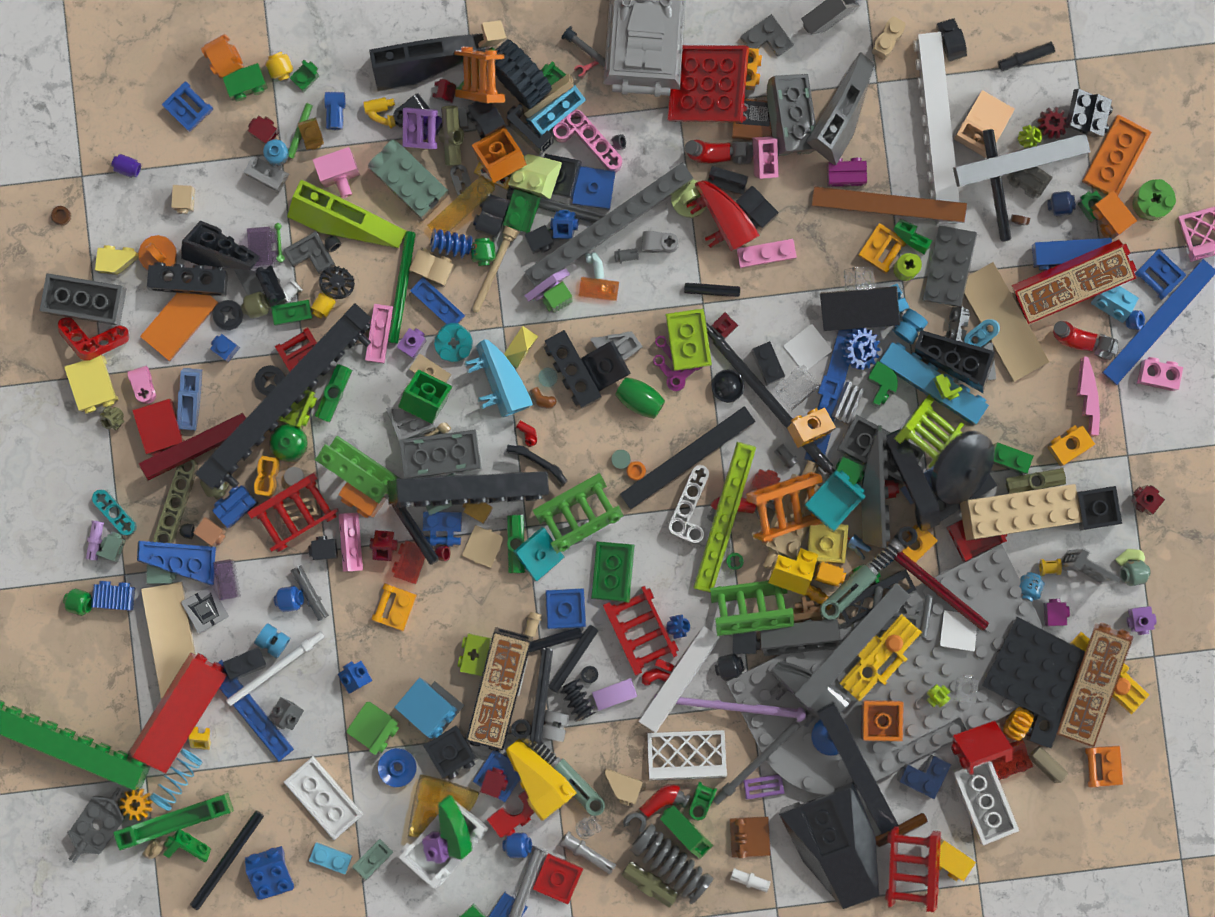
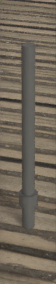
(731, 787)

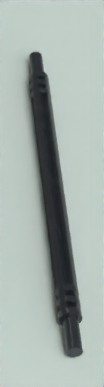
(766, 396)

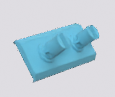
(504, 381)

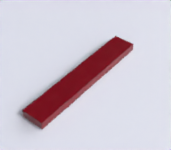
(190, 448)

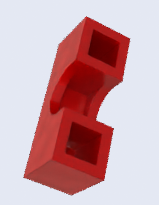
(505, 822)

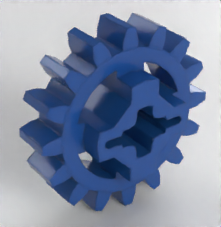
(861, 348)

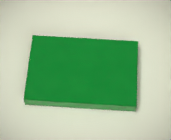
(613, 571)

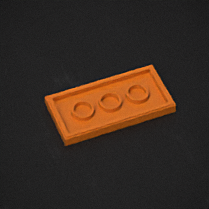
(1116, 156)
(178, 322)

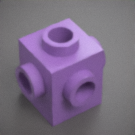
(1135, 617)
(435, 847)

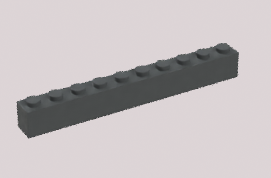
(610, 224)

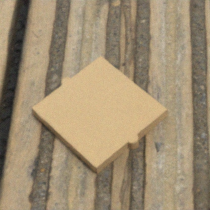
(483, 546)

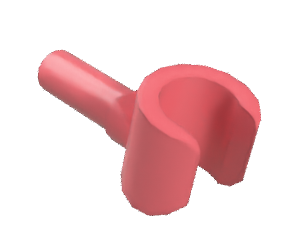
(585, 68)

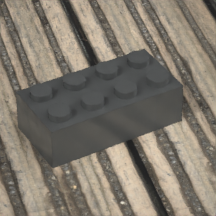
(83, 299)
(858, 441)

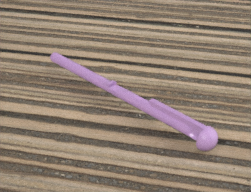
(798, 713)

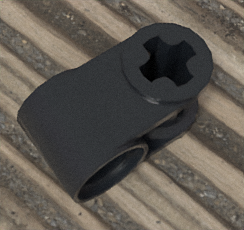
(415, 101)

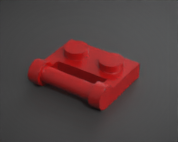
(294, 358)

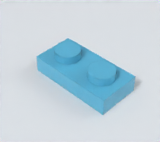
(330, 858)

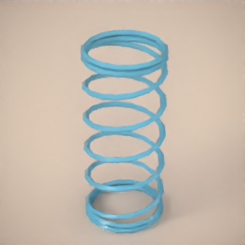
(163, 802)

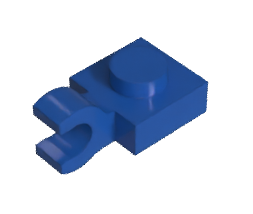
(829, 390)

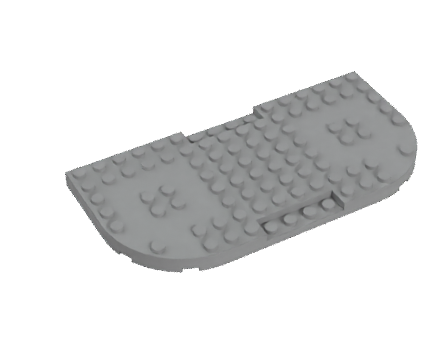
(983, 583)

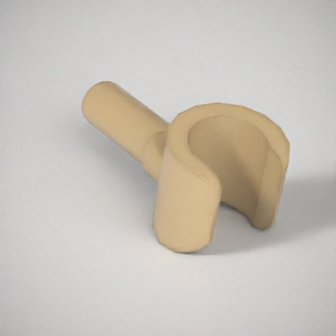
(443, 428)

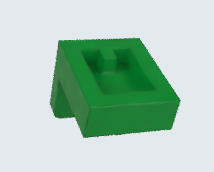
(305, 75)

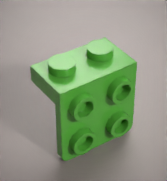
(373, 728)

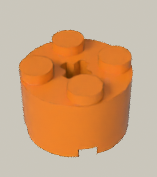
(223, 56)

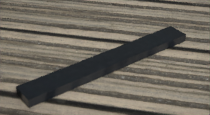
(687, 457)
(857, 767)

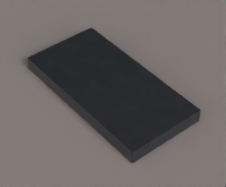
(860, 308)

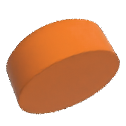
(636, 470)

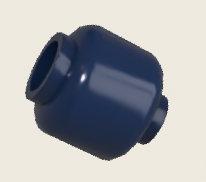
(1061, 203)

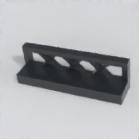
(869, 591)

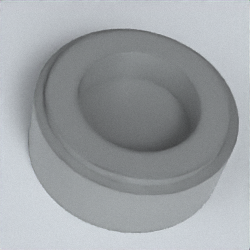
(293, 475)

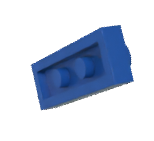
(437, 302)

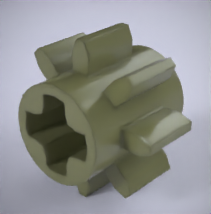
(112, 418)

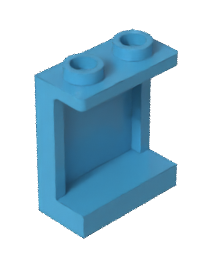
(426, 709)

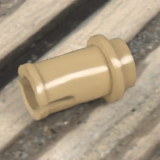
(532, 624)

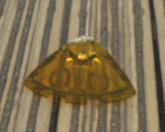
(429, 794)

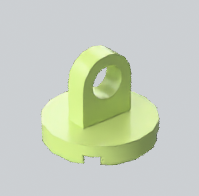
(683, 196)

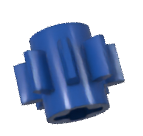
(678, 626)

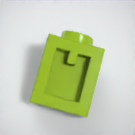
(943, 386)

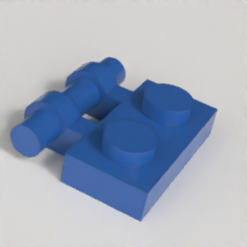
(443, 521)

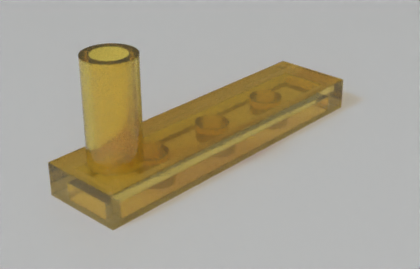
(462, 205)

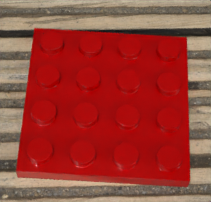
(710, 84)

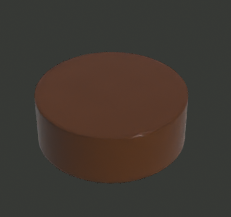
(61, 215)
(1022, 220)

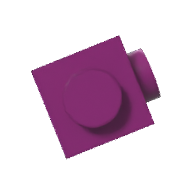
(1056, 613)

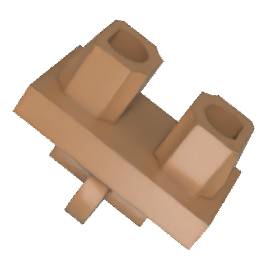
(806, 610)

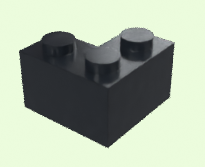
(486, 118)

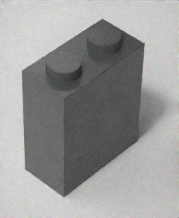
(827, 15)

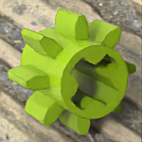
(1029, 136)
(938, 696)

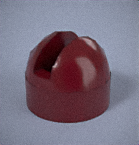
(443, 553)

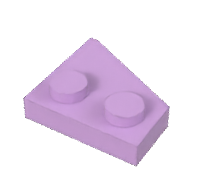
(553, 280)

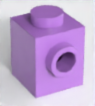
(412, 342)

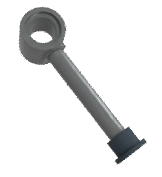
(571, 36)

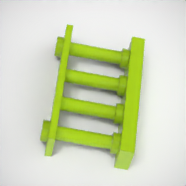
(914, 425)

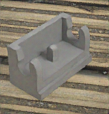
(266, 174)

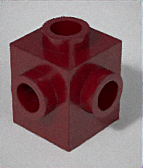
(1153, 501)
(383, 545)

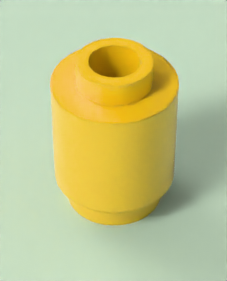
(322, 305)

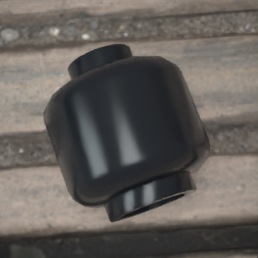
(729, 667)

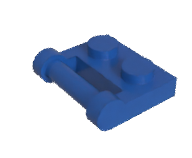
(183, 111)
(1164, 269)

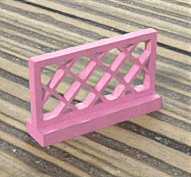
(1204, 250)

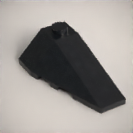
(209, 247)

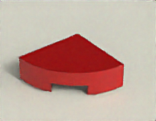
(664, 665)

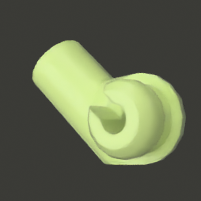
(1130, 554)

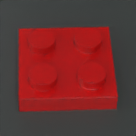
(558, 878)

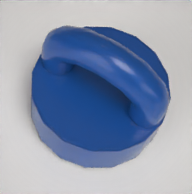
(1135, 320)

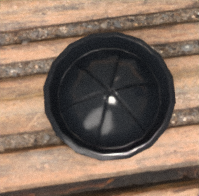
(727, 386)

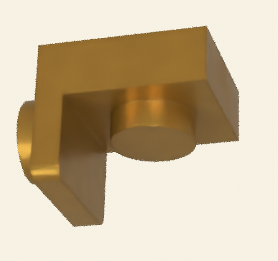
(311, 134)

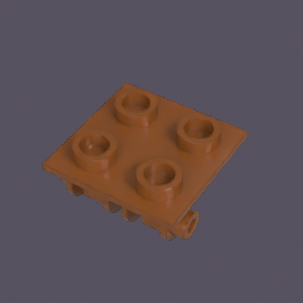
(750, 837)

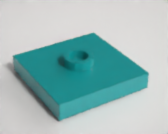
(538, 554)

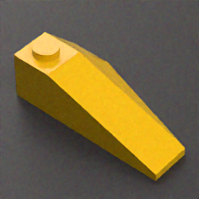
(543, 783)

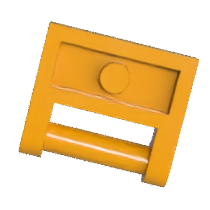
(876, 245)
(400, 609)

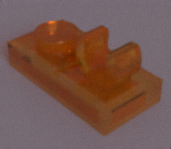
(598, 289)

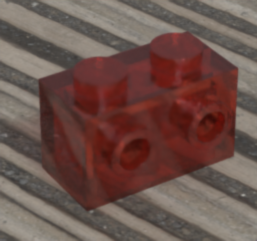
(764, 479)

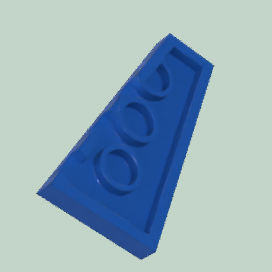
(181, 559)

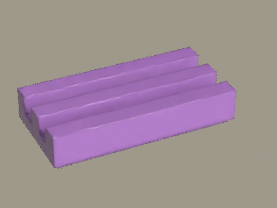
(763, 794)

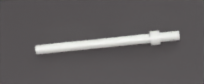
(306, 646)

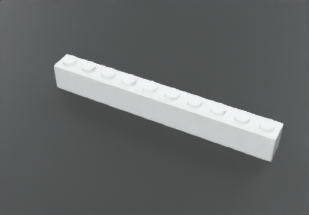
(936, 118)

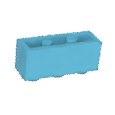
(556, 111)

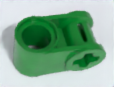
(702, 800)

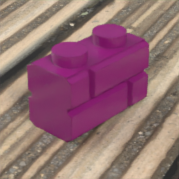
(847, 173)

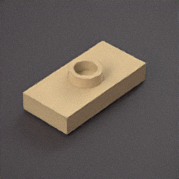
(430, 368)

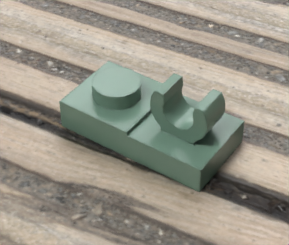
(372, 859)

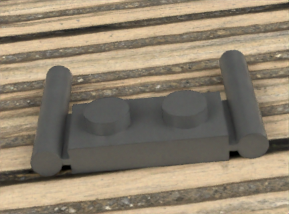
(920, 622)

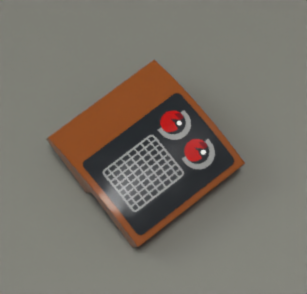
(755, 121)

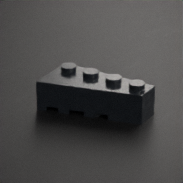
(959, 359)

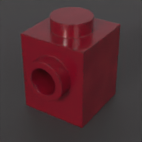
(263, 129)
(494, 782)

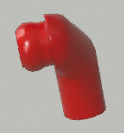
(529, 432)
(654, 674)

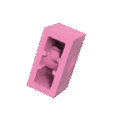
(765, 157)

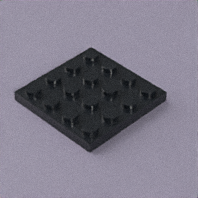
(1034, 668)

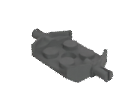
(83, 834)

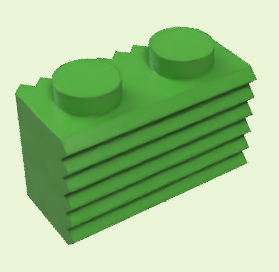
(557, 297)

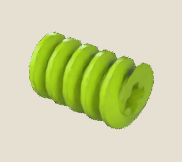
(914, 263)

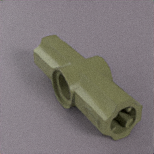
(451, 135)
(1047, 479)
(650, 884)

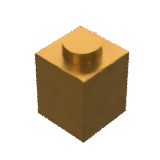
(478, 511)

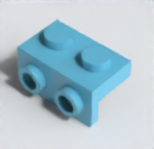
(1116, 302)

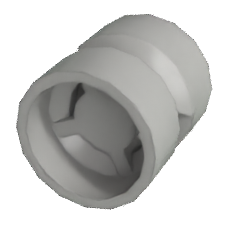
(555, 732)

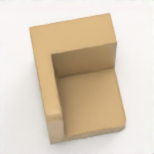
(493, 33)

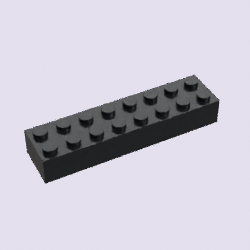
(467, 488)

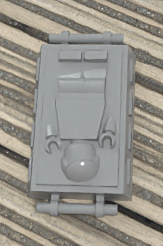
(644, 46)

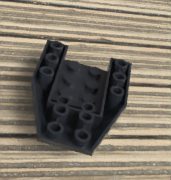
(836, 844)

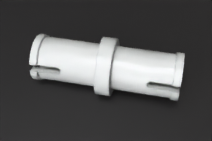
(750, 880)

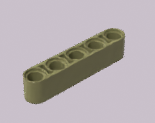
(183, 496)

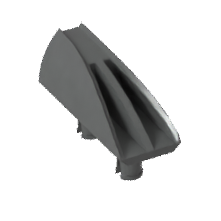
(794, 677)

